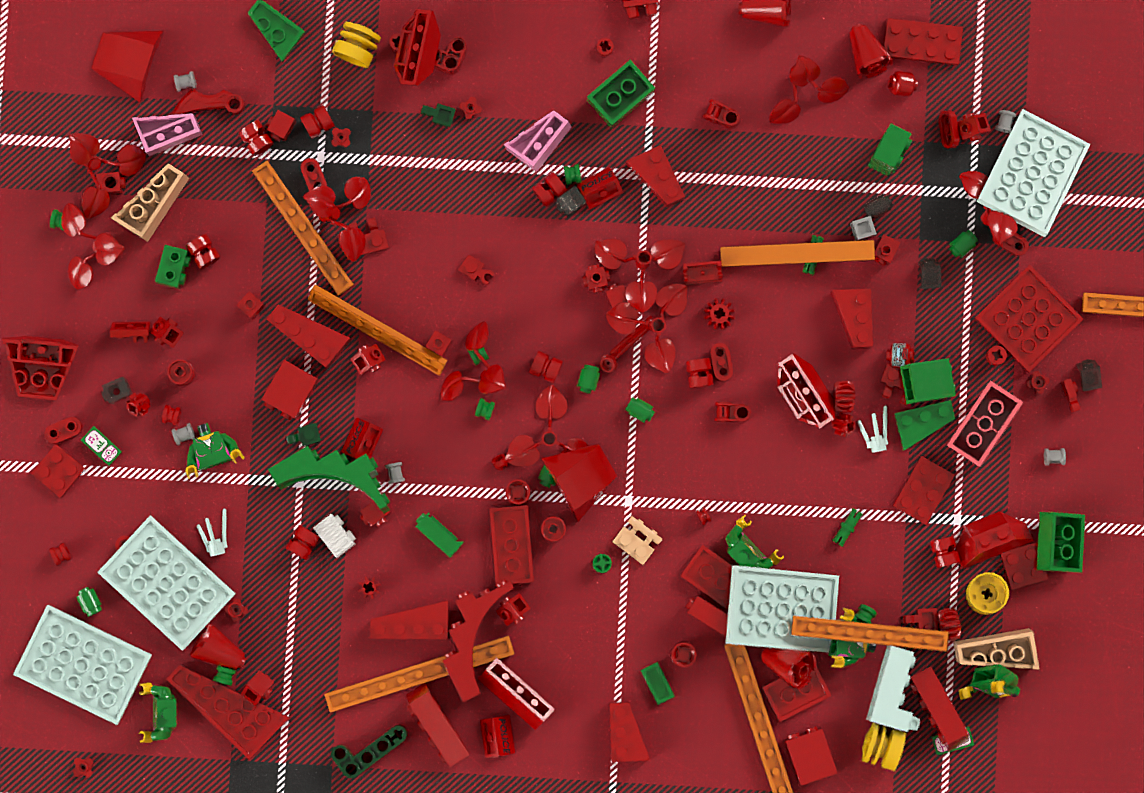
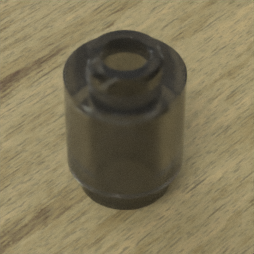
(878, 206)

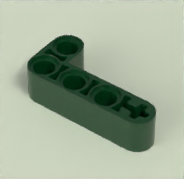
(372, 748)

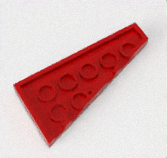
(231, 713)

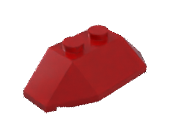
(417, 48)
(805, 391)
(990, 538)

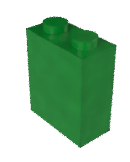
(928, 381)

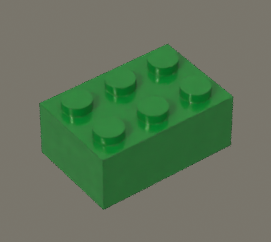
(620, 94)
(890, 150)
(1060, 542)

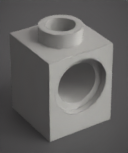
(863, 229)

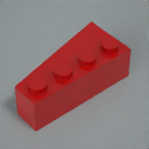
(311, 336)
(416, 623)
(437, 725)

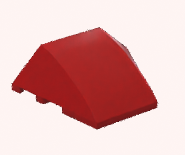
(126, 59)
(39, 365)
(581, 476)

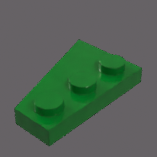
(276, 28)
(920, 422)

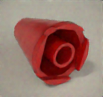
(766, 11)
(868, 52)
(217, 649)
(790, 664)

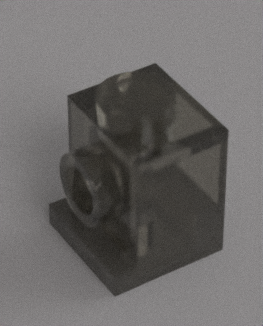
(108, 390)

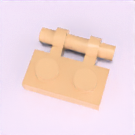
(634, 545)

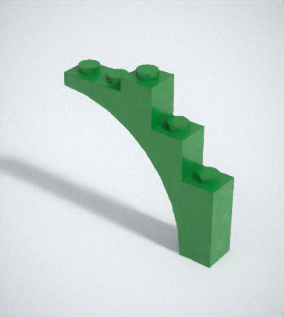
(335, 466)

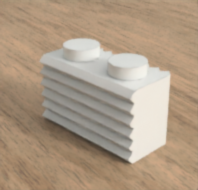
(334, 535)

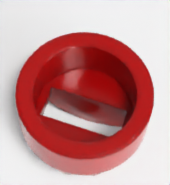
(499, 462)

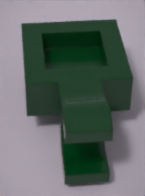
(441, 115)
(307, 435)

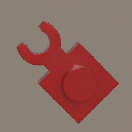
(474, 268)
(1070, 390)

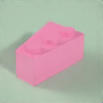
(166, 131)
(539, 141)

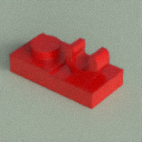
(126, 329)

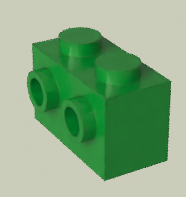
(172, 267)

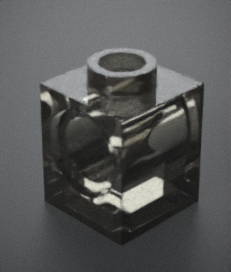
(570, 202)

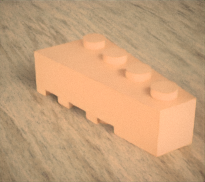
(152, 203)
(1008, 649)

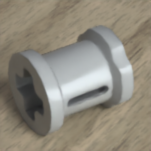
(185, 81)
(1005, 121)
(183, 434)
(1054, 456)
(395, 473)

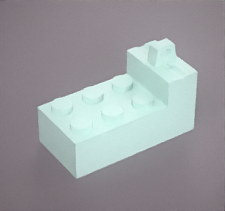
(889, 691)

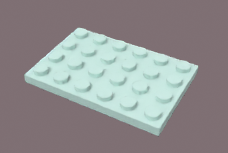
(1033, 172)
(166, 582)
(767, 600)
(82, 664)

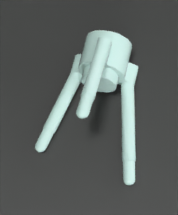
(877, 442)
(215, 546)

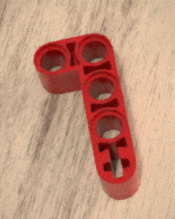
(444, 56)

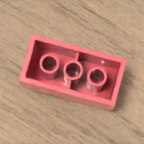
(985, 424)

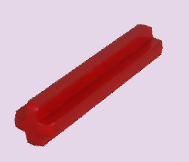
(632, 338)

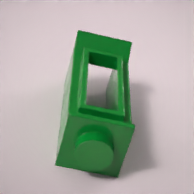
(438, 534)

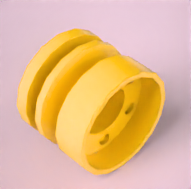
(356, 44)
(997, 588)
(883, 746)

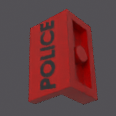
(600, 188)
(362, 439)
(497, 736)

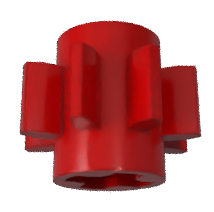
(138, 404)
(843, 424)
(370, 592)

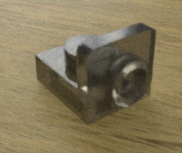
(930, 273)
(1089, 375)

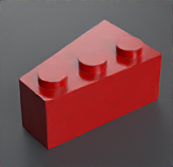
(656, 173)
(856, 315)
(625, 734)

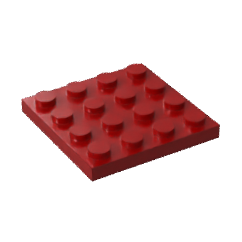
(1028, 318)

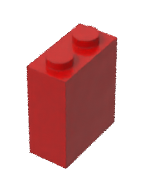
(289, 390)
(708, 615)
(810, 755)

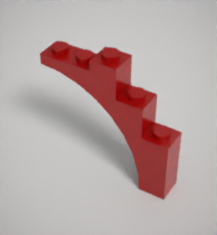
(463, 634)

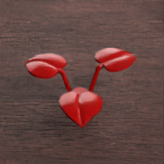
(801, 74)
(83, 152)
(322, 204)
(1000, 225)
(104, 246)
(639, 294)
(624, 319)
(491, 379)
(549, 405)

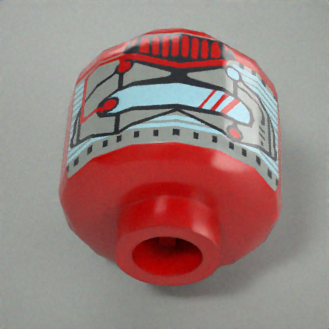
(900, 354)

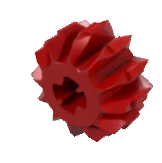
(714, 308)
(843, 396)
(949, 622)

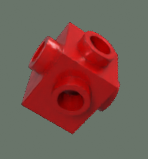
(973, 126)
(596, 286)
(166, 332)
(370, 356)
(513, 609)

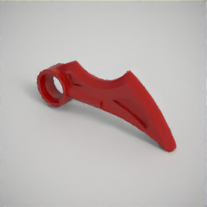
(196, 101)

